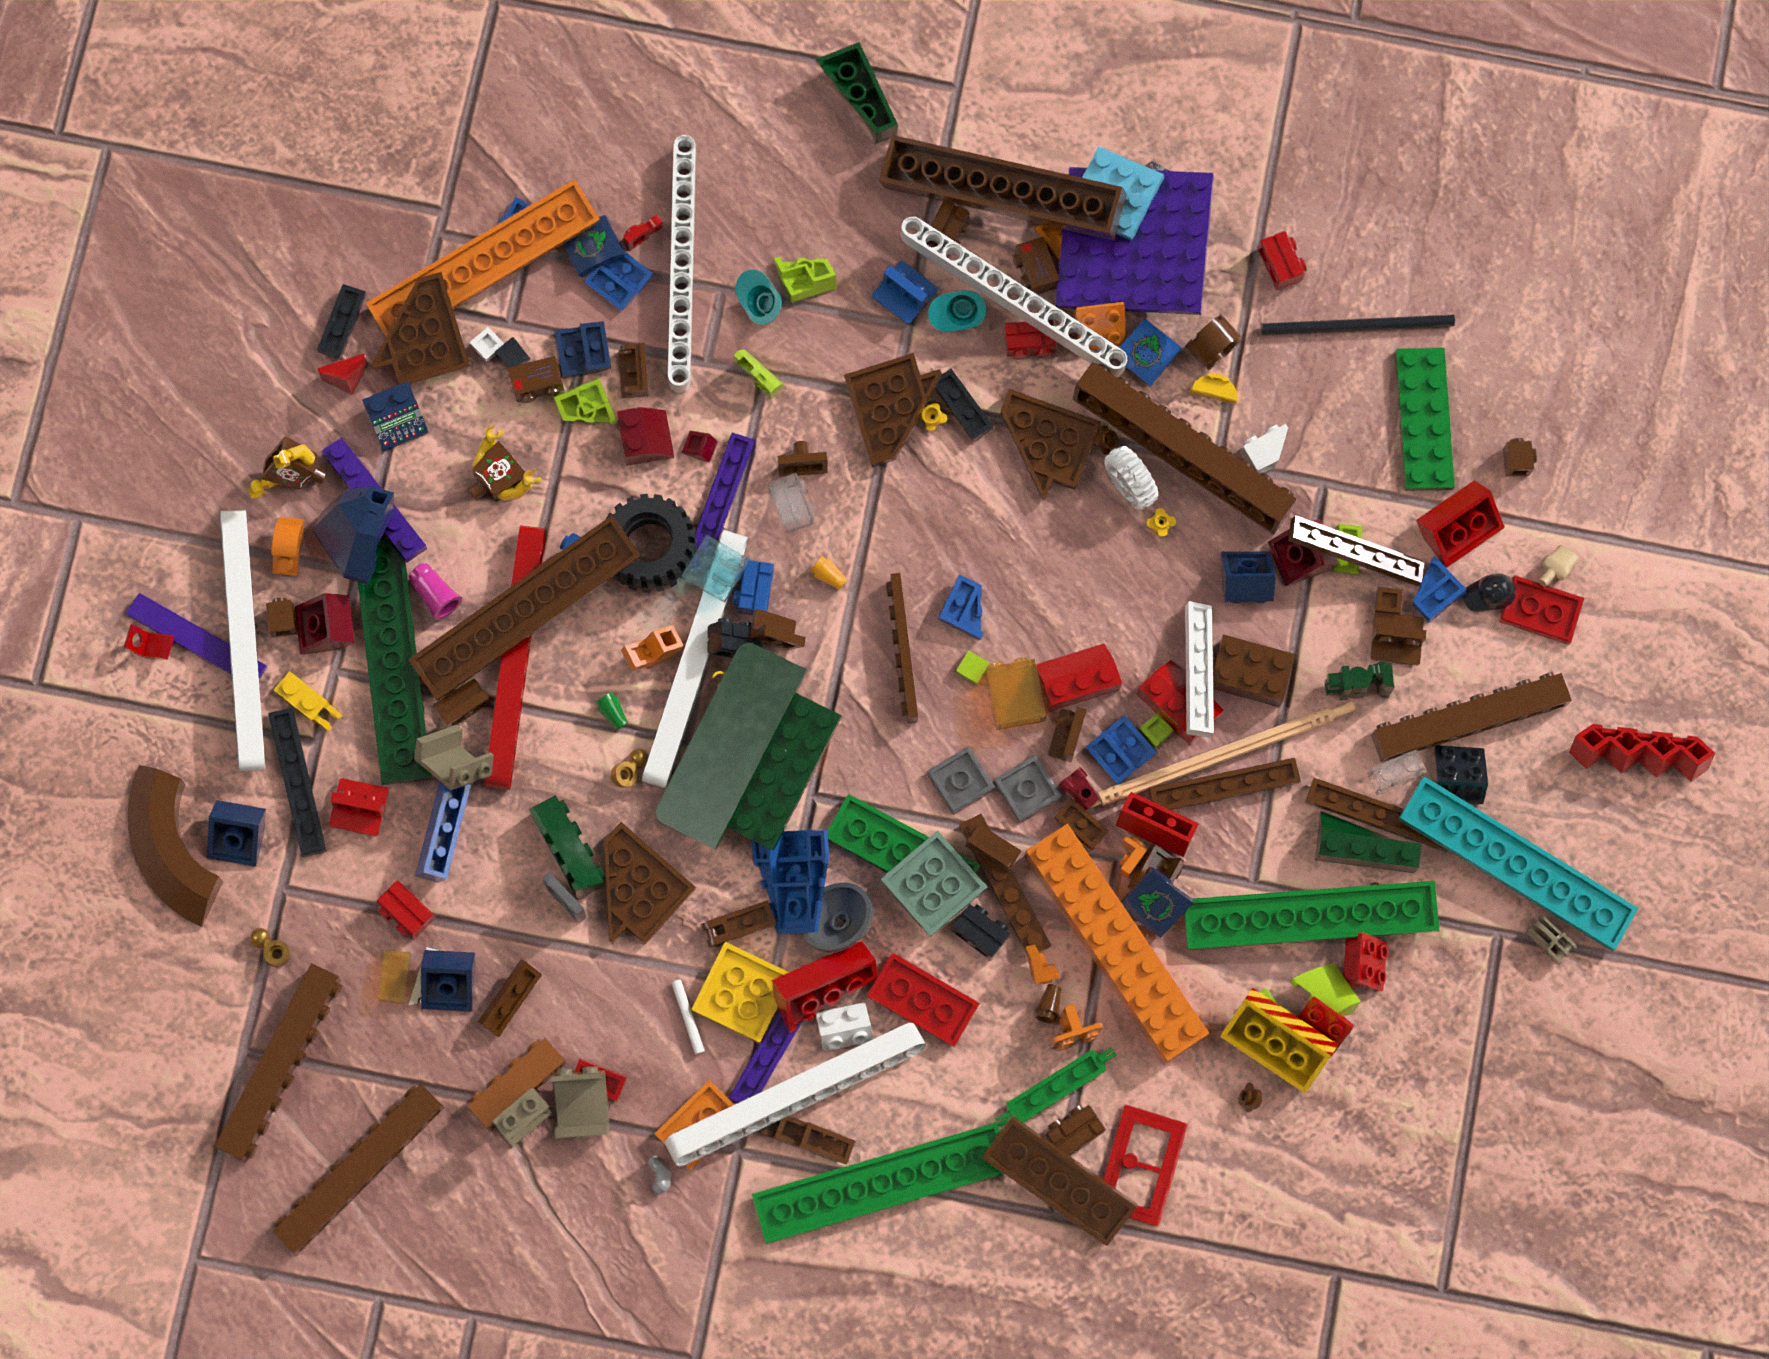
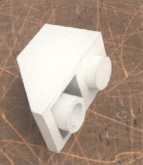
(1265, 451)

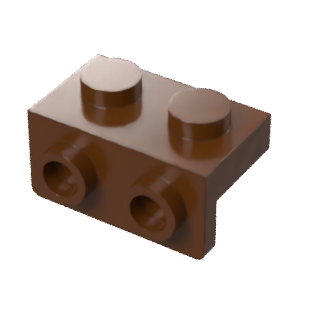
(1161, 861)

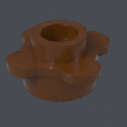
(1106, 439)
(1250, 1097)

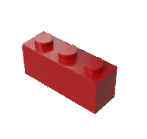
(1157, 824)

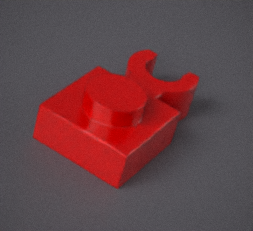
(638, 234)

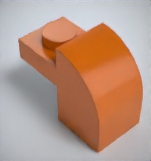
(286, 545)
(653, 650)

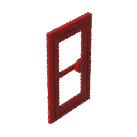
(1166, 1172)

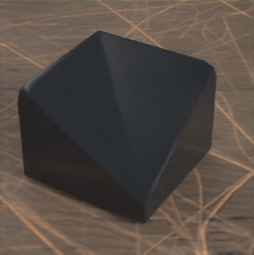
(511, 354)

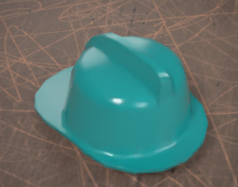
(758, 296)
(957, 311)

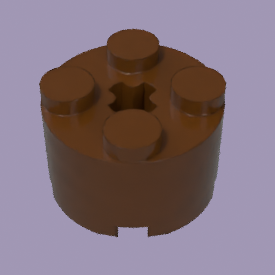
(1212, 341)

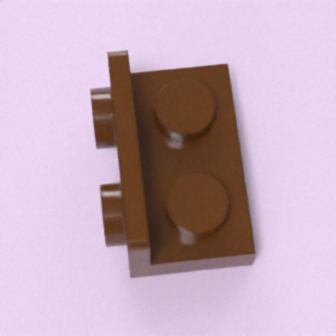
(1066, 734)

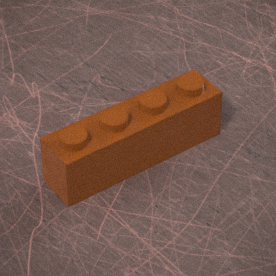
(524, 1073)

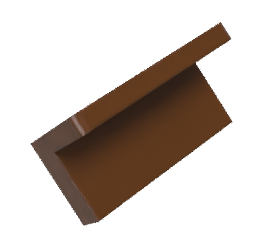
(775, 630)
(462, 703)
(993, 848)

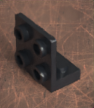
(1462, 772)

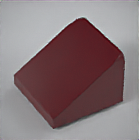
(700, 445)

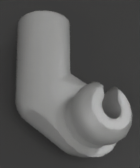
(662, 1177)

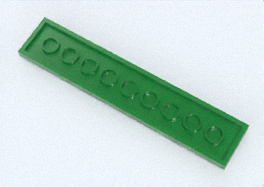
(1311, 915)
(875, 1184)

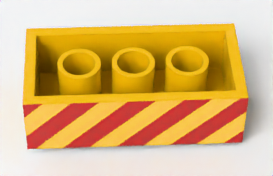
(1279, 1040)

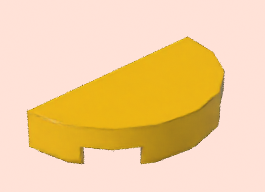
(1215, 387)

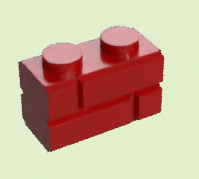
(1281, 260)
(1025, 340)
(405, 910)

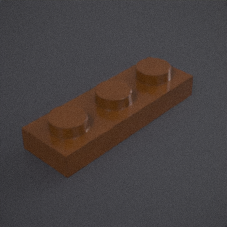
(509, 998)

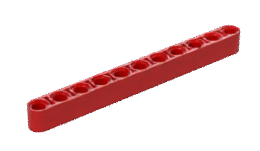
(513, 672)

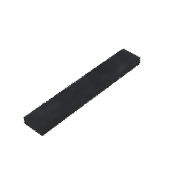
(297, 782)

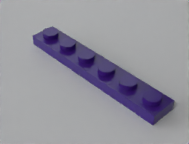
(356, 476)

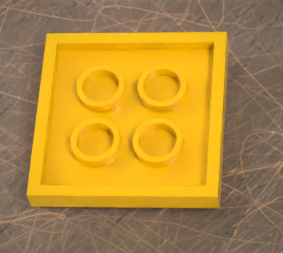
(739, 993)

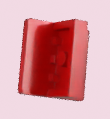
(358, 807)
(1365, 962)
(1326, 1021)

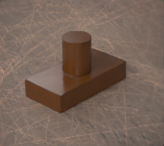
(802, 461)

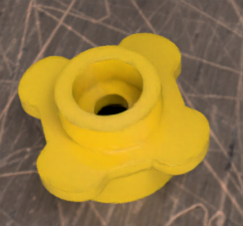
(933, 409)
(1161, 529)

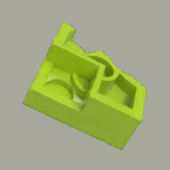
(806, 277)
(761, 376)
(586, 403)
(1329, 987)

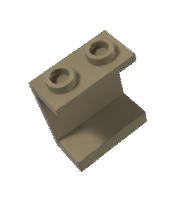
(449, 761)
(581, 1102)
(522, 1117)

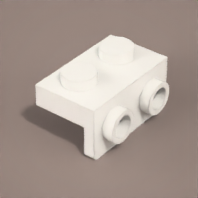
(844, 1027)

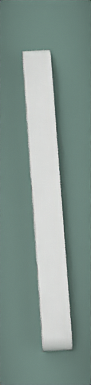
(685, 252)
(1006, 286)
(242, 641)
(687, 682)
(795, 1094)

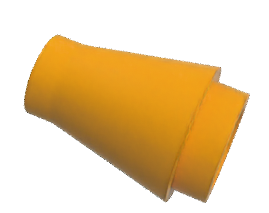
(827, 572)

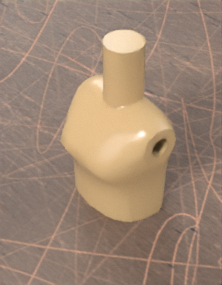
(1558, 565)

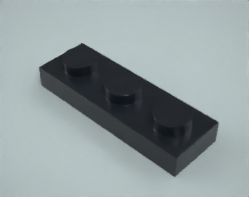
(341, 321)
(963, 405)

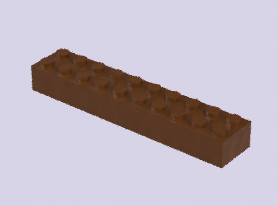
(1003, 187)
(1183, 447)

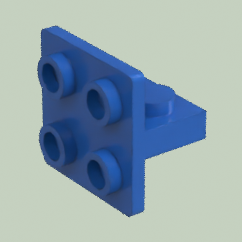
(904, 292)

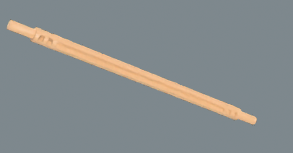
(1222, 754)

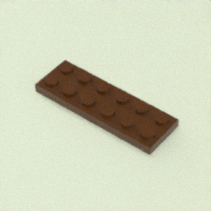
(1059, 1180)

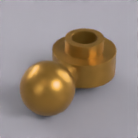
(637, 759)
(261, 939)

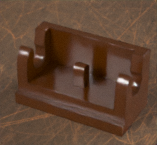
(633, 370)

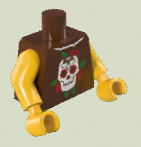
(289, 466)
(498, 471)

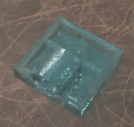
(715, 568)

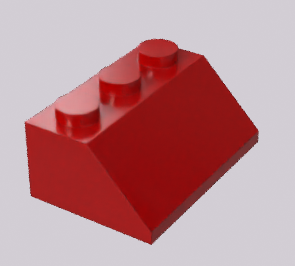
(1461, 523)
(1078, 677)
(1167, 696)

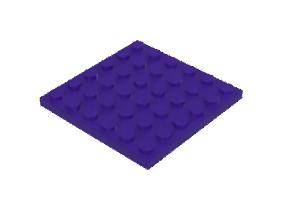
(1158, 268)

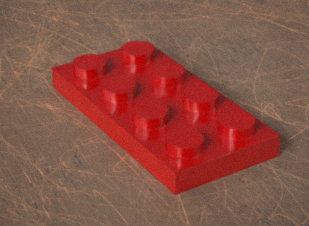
(923, 1000)

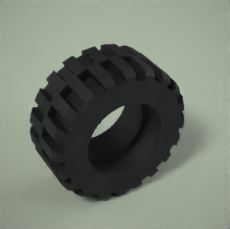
(683, 547)

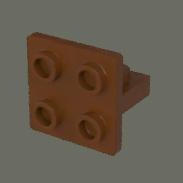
(1397, 638)

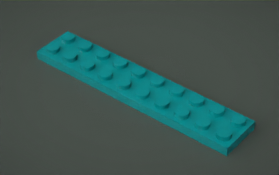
(1518, 864)

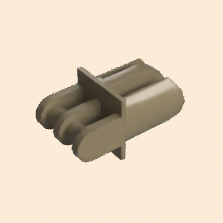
(1547, 935)

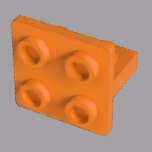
(1105, 320)
(1070, 1023)

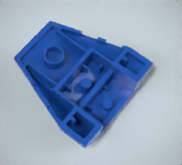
(795, 878)

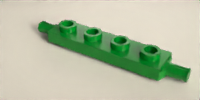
(1056, 1086)

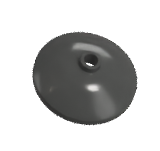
(841, 905)

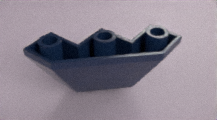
(352, 529)

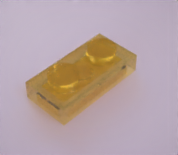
(394, 976)

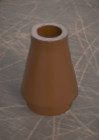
(1049, 1005)

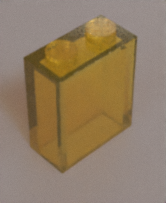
(1015, 693)

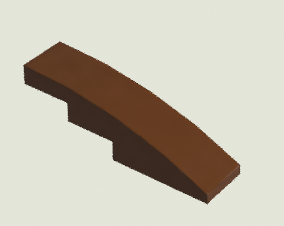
(810, 1138)

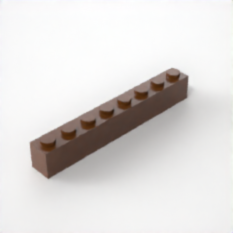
(1471, 717)
(278, 1063)
(358, 1169)

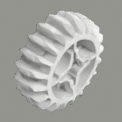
(1131, 477)

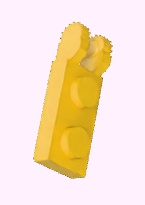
(305, 700)

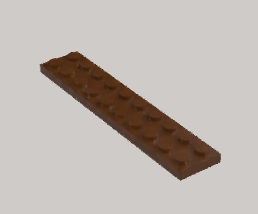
(525, 607)

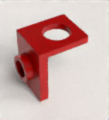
(150, 645)

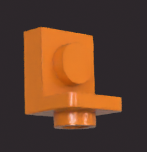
(1131, 861)
(1038, 968)

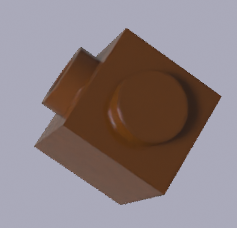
(1519, 457)

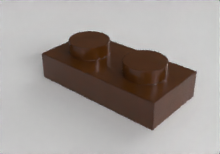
(1082, 823)

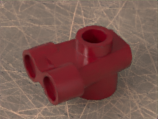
(1075, 785)

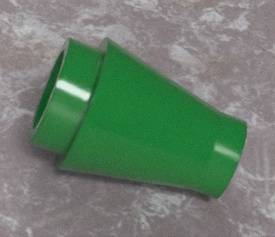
(612, 710)

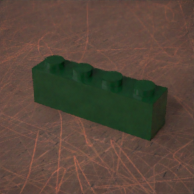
(857, 82)
(1357, 846)
(567, 847)

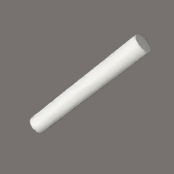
(688, 1017)

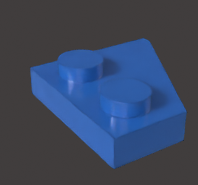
(1437, 591)
(964, 607)

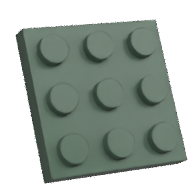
(933, 883)

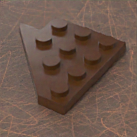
(424, 335)
(889, 403)
(1049, 439)
(640, 886)

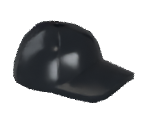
(1484, 597)

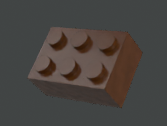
(1252, 670)

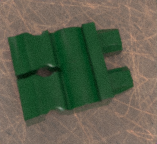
(1355, 681)

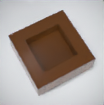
(1388, 600)

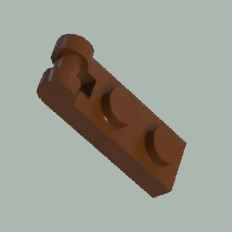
(739, 923)

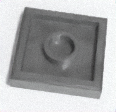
(960, 780)
(1027, 788)
(564, 897)

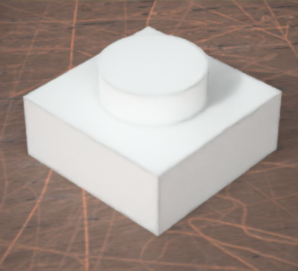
(486, 344)

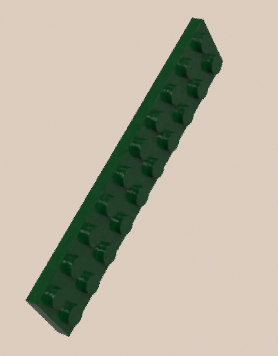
(392, 678)

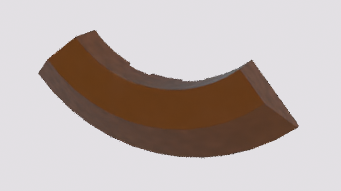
(161, 849)

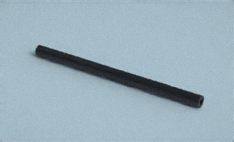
(1358, 324)

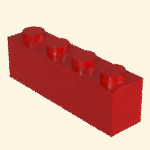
(822, 983)

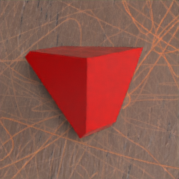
(344, 373)

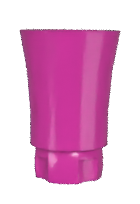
(434, 591)

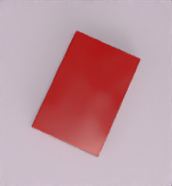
(1543, 610)

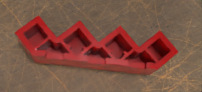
(1654, 751)

